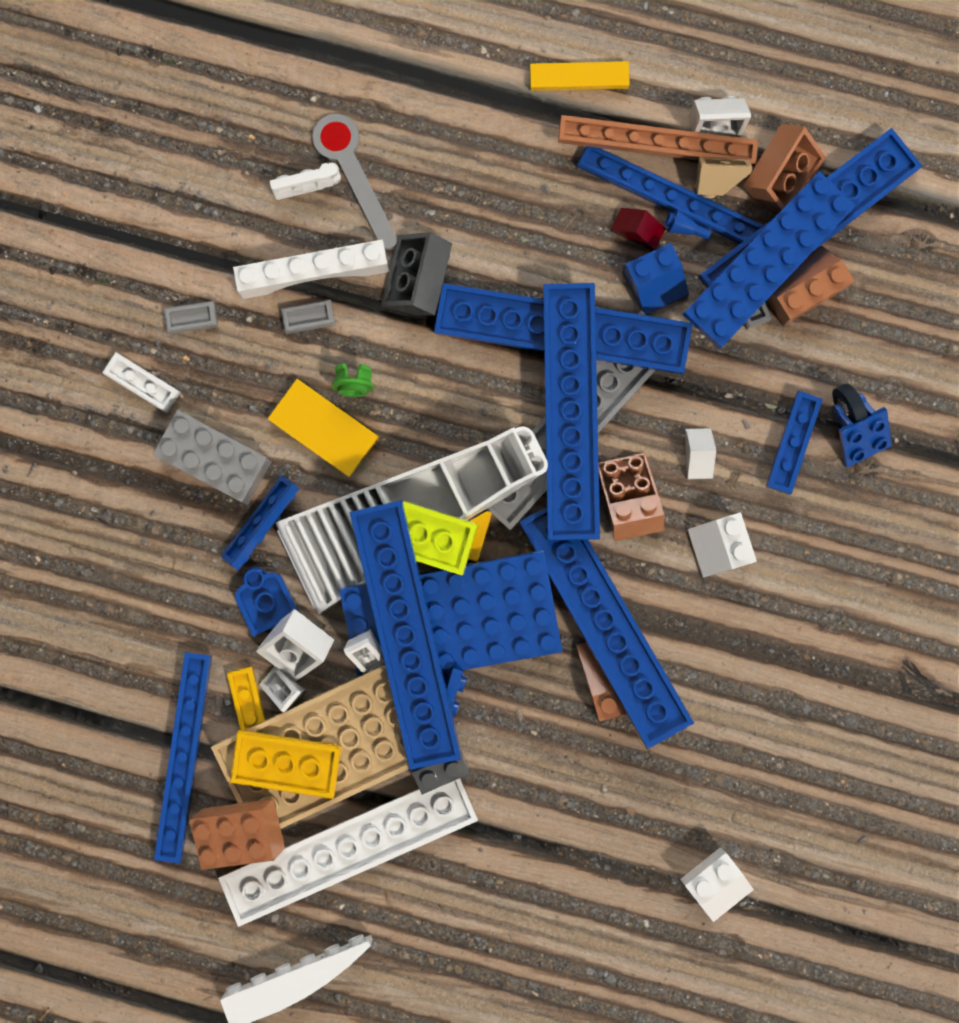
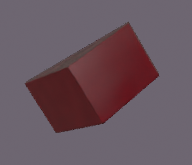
(638, 227)

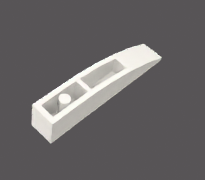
(289, 983)

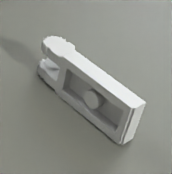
(306, 181)

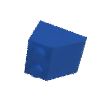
(656, 279)

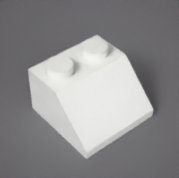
(720, 116)
(721, 545)
(296, 645)
(717, 884)

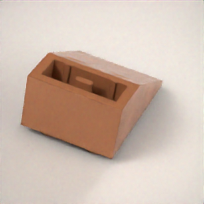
(630, 497)

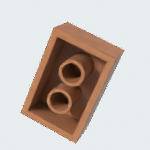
(237, 834)

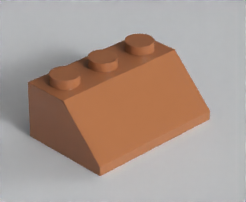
(784, 167)
(811, 284)

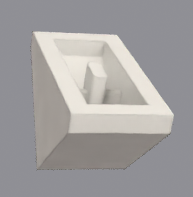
(700, 453)
(365, 652)
(281, 689)

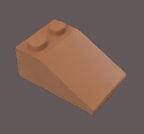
(602, 695)

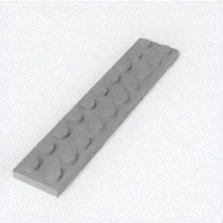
(614, 388)

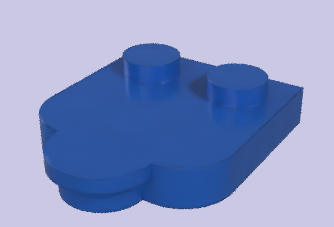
(263, 600)

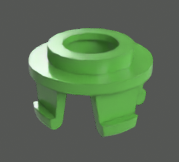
(350, 386)

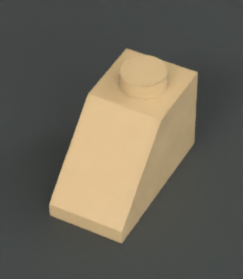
(720, 175)

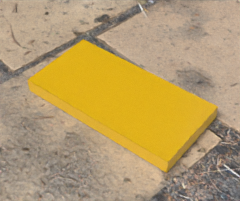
(323, 428)
(286, 764)

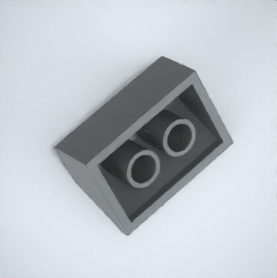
(416, 273)

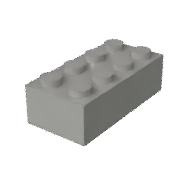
(212, 457)

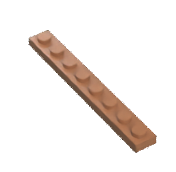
(654, 140)

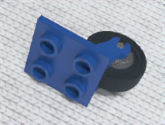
(863, 429)

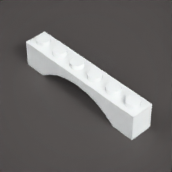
(345, 261)

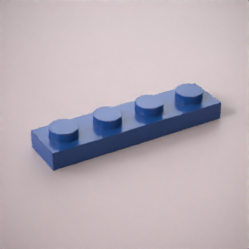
(794, 442)
(260, 522)

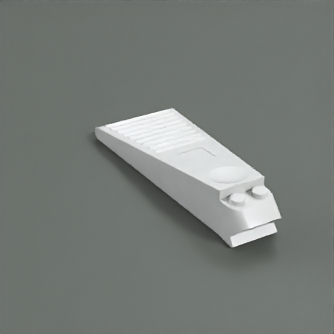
(460, 485)

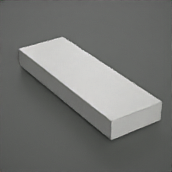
(141, 382)

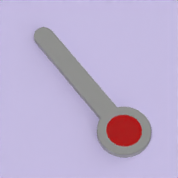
(337, 140)

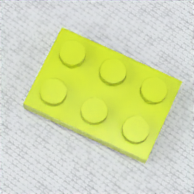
(440, 538)

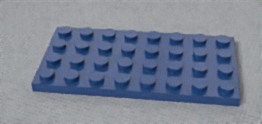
(479, 619)

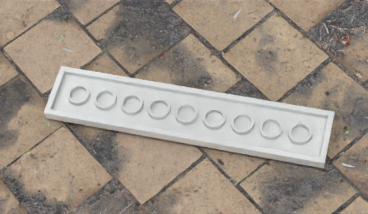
(346, 850)

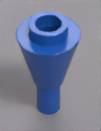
(681, 224)

